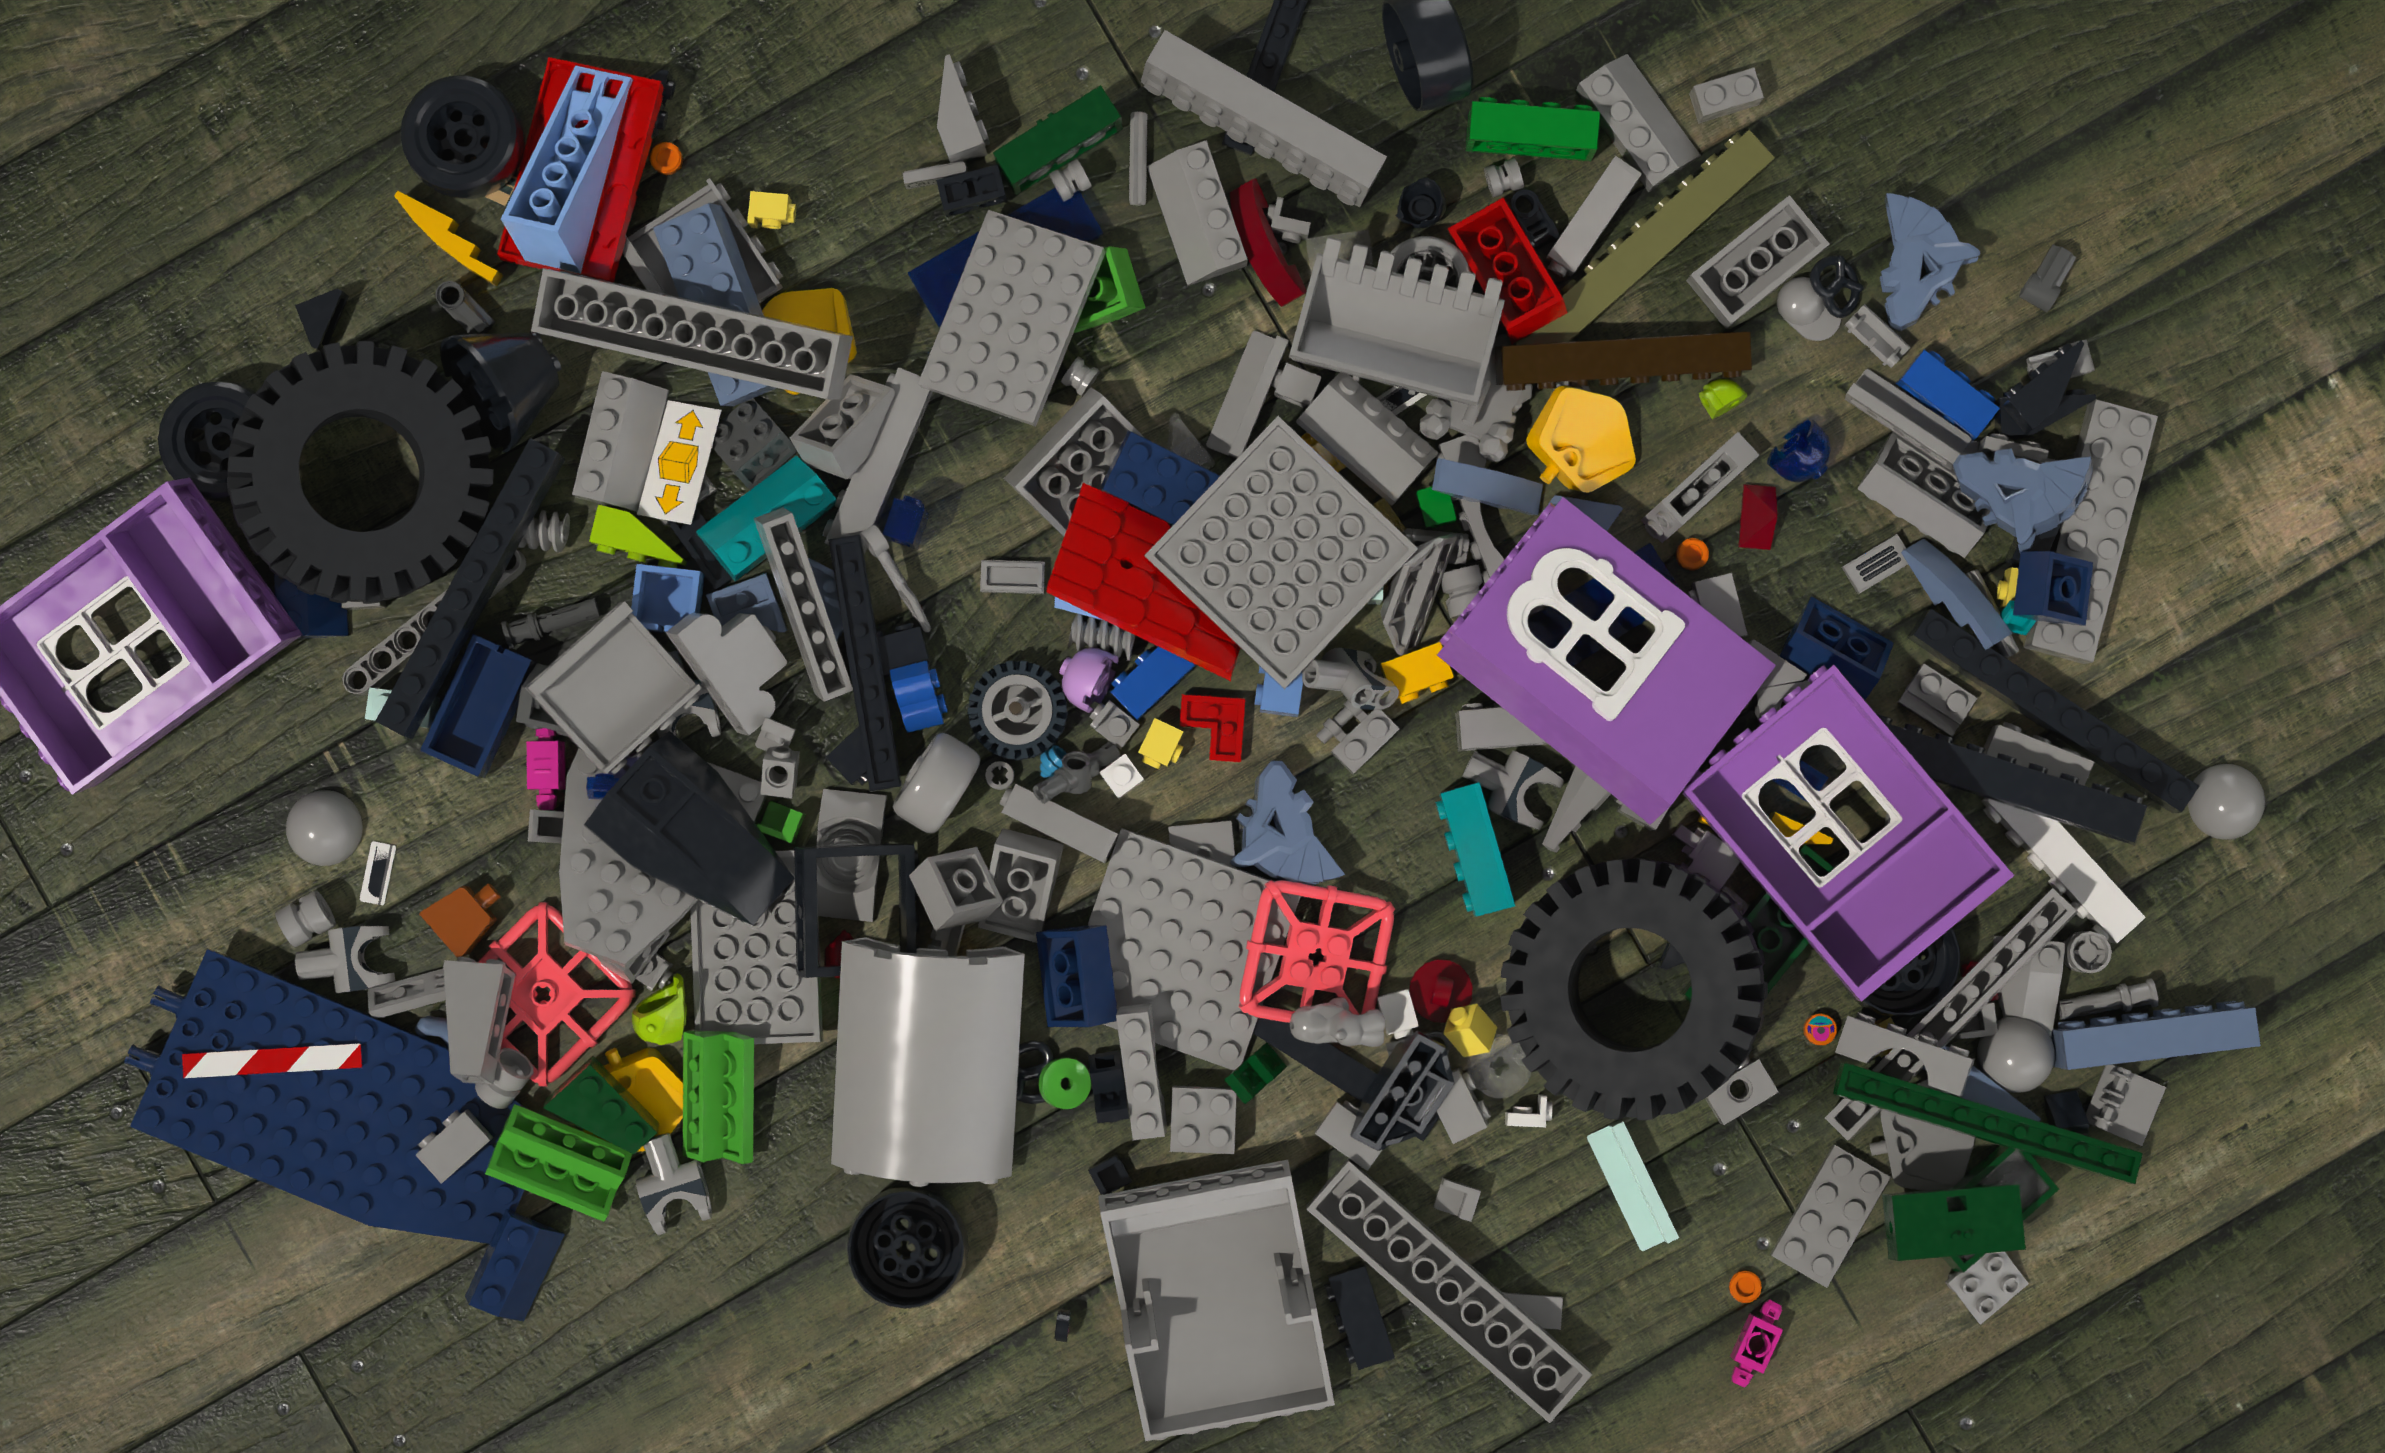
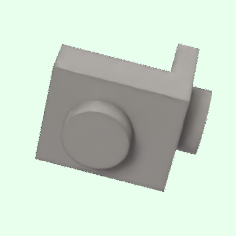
(1290, 229)

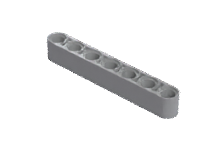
(394, 643)

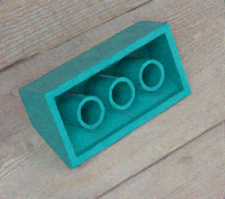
(733, 532)
(1475, 849)

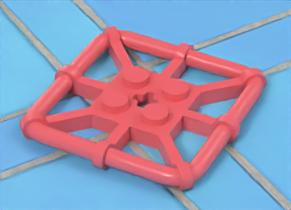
(1305, 939)
(564, 994)

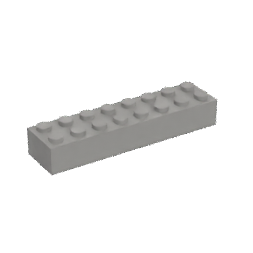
(1262, 119)
(2097, 532)

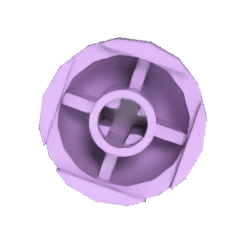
(1087, 677)

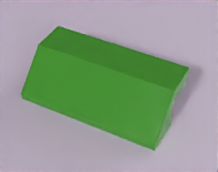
(718, 1096)
(558, 1162)

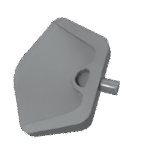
(1923, 1153)

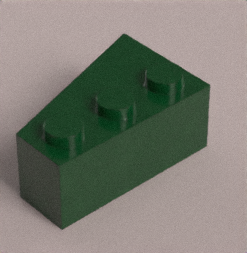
(603, 1107)

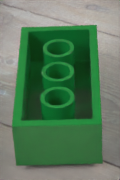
(1532, 129)

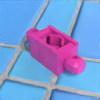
(546, 767)
(1770, 1312)

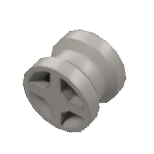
(1080, 376)

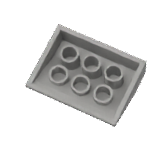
(1070, 454)

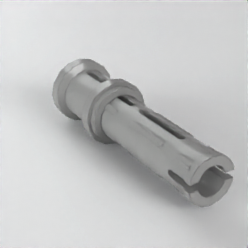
(2122, 998)

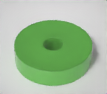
(1051, 1079)

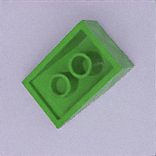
(1113, 291)

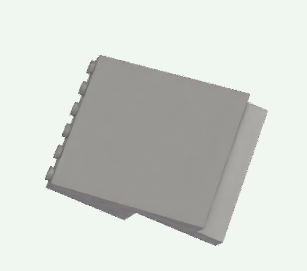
(1216, 1300)

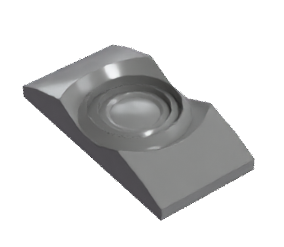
(849, 883)

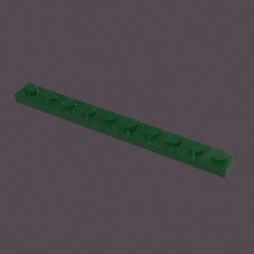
(1987, 1123)

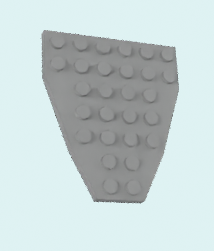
(606, 901)

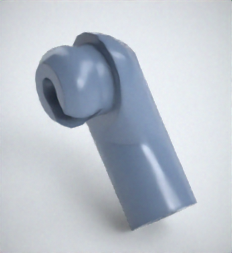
(432, 1027)

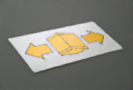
(679, 462)

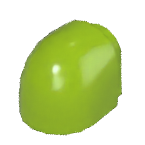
(1721, 396)

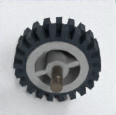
(1017, 710)

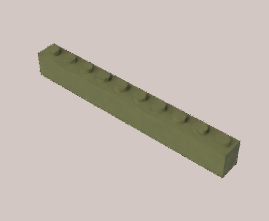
(1655, 237)

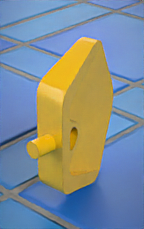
(813, 308)
(1582, 439)
(651, 1083)

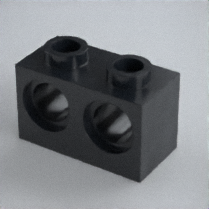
(971, 191)

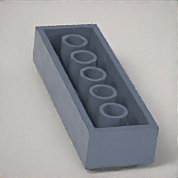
(711, 271)
(2155, 1037)

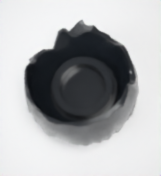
(1421, 203)

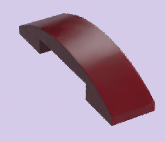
(1261, 245)

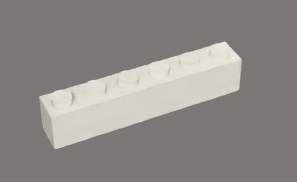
(2070, 869)

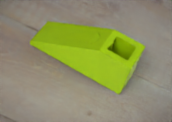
(624, 532)

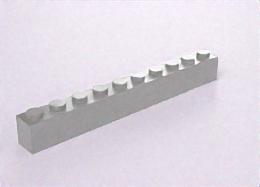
(1964, 1001)

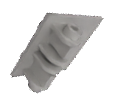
(2124, 1104)
(1987, 1284)

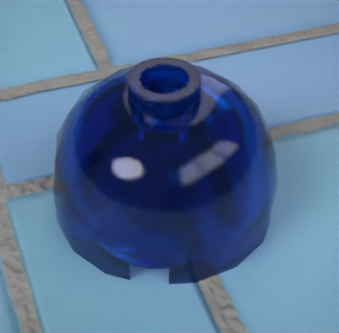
(1803, 453)

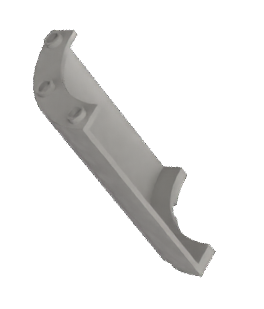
(927, 1063)

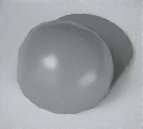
(1806, 310)

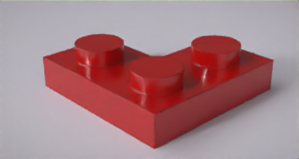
(1224, 719)

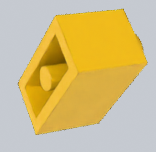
(1418, 672)

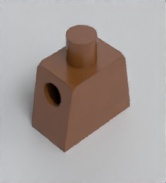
(462, 918)

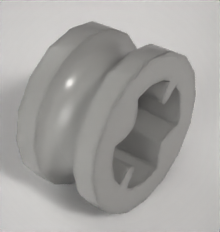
(990, 776)

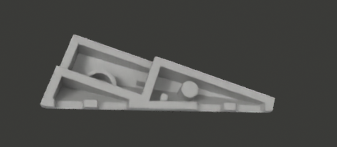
(1577, 801)

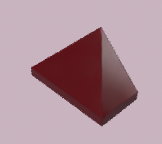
(1757, 517)

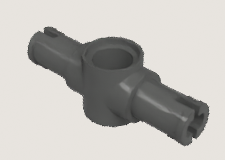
(1076, 772)

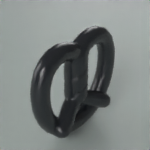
(1842, 268)
(1032, 1072)

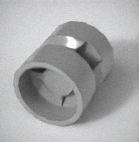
(1462, 587)
(302, 920)
(2086, 952)
(511, 1075)

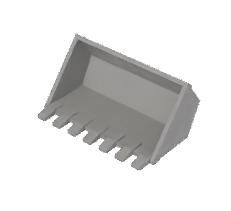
(1398, 325)

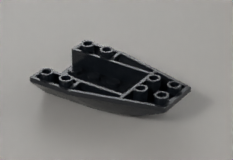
(690, 831)

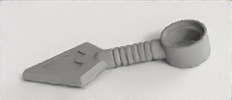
(879, 548)

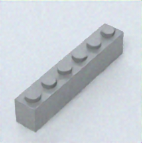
(874, 479)
(803, 604)

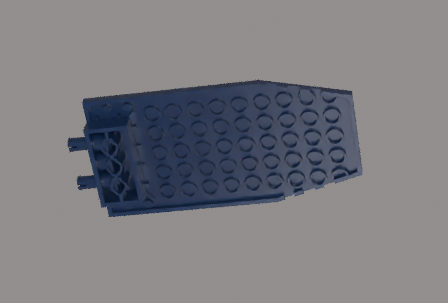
(320, 1133)

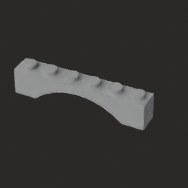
(1467, 451)

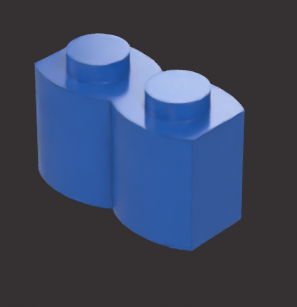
(917, 696)

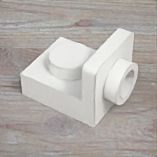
(1524, 1117)

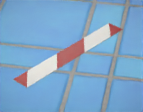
(271, 1060)

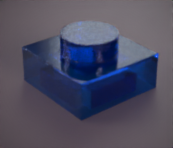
(600, 785)

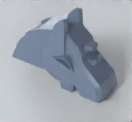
(1919, 239)
(2023, 494)
(1290, 848)

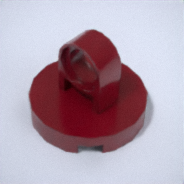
(1439, 988)

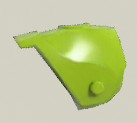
(662, 1014)

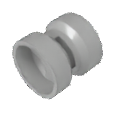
(1503, 177)
(1070, 180)

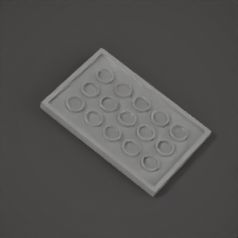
(1012, 317)
(749, 975)

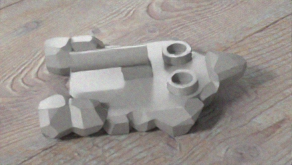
(1487, 421)

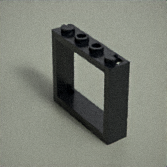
(806, 900)

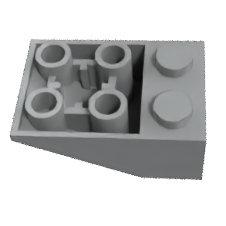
(959, 132)

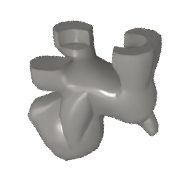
(1336, 1023)

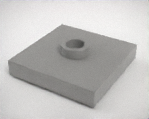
(1205, 839)

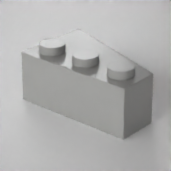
(2036, 750)

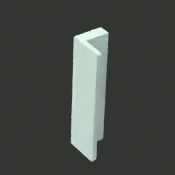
(1632, 1186)

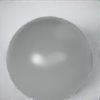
(2227, 801)
(324, 827)
(2017, 1055)

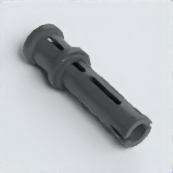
(536, 625)

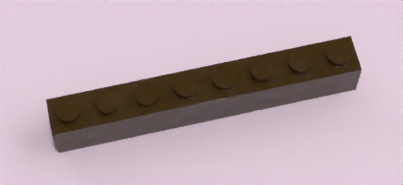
(1623, 359)

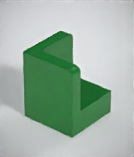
(1435, 508)

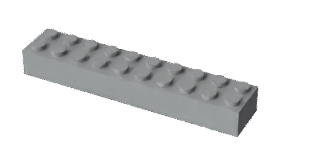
(692, 334)
(1449, 1290)

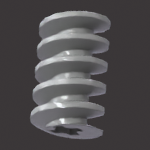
(547, 532)
(1100, 635)

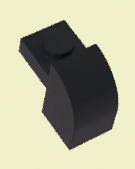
(1108, 1087)

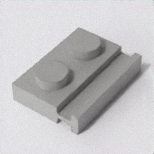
(1937, 700)

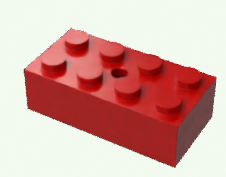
(1500, 250)

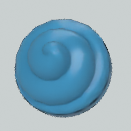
(1051, 761)

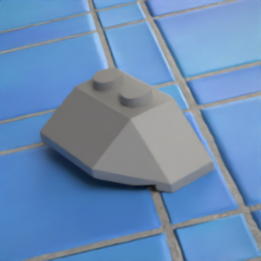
(1413, 591)

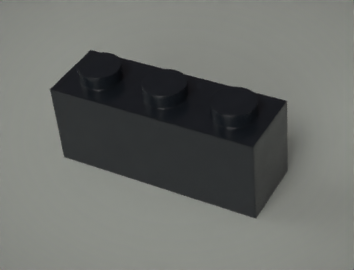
(1359, 1317)

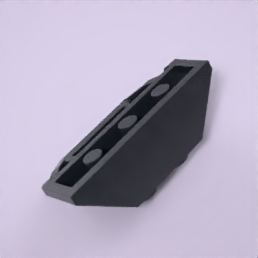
(1404, 1093)

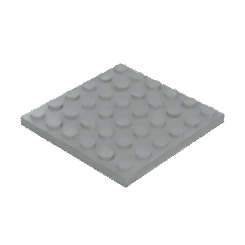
(1281, 552)
(1181, 943)

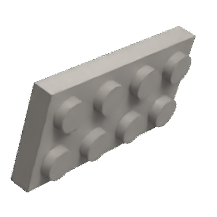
(1830, 1215)

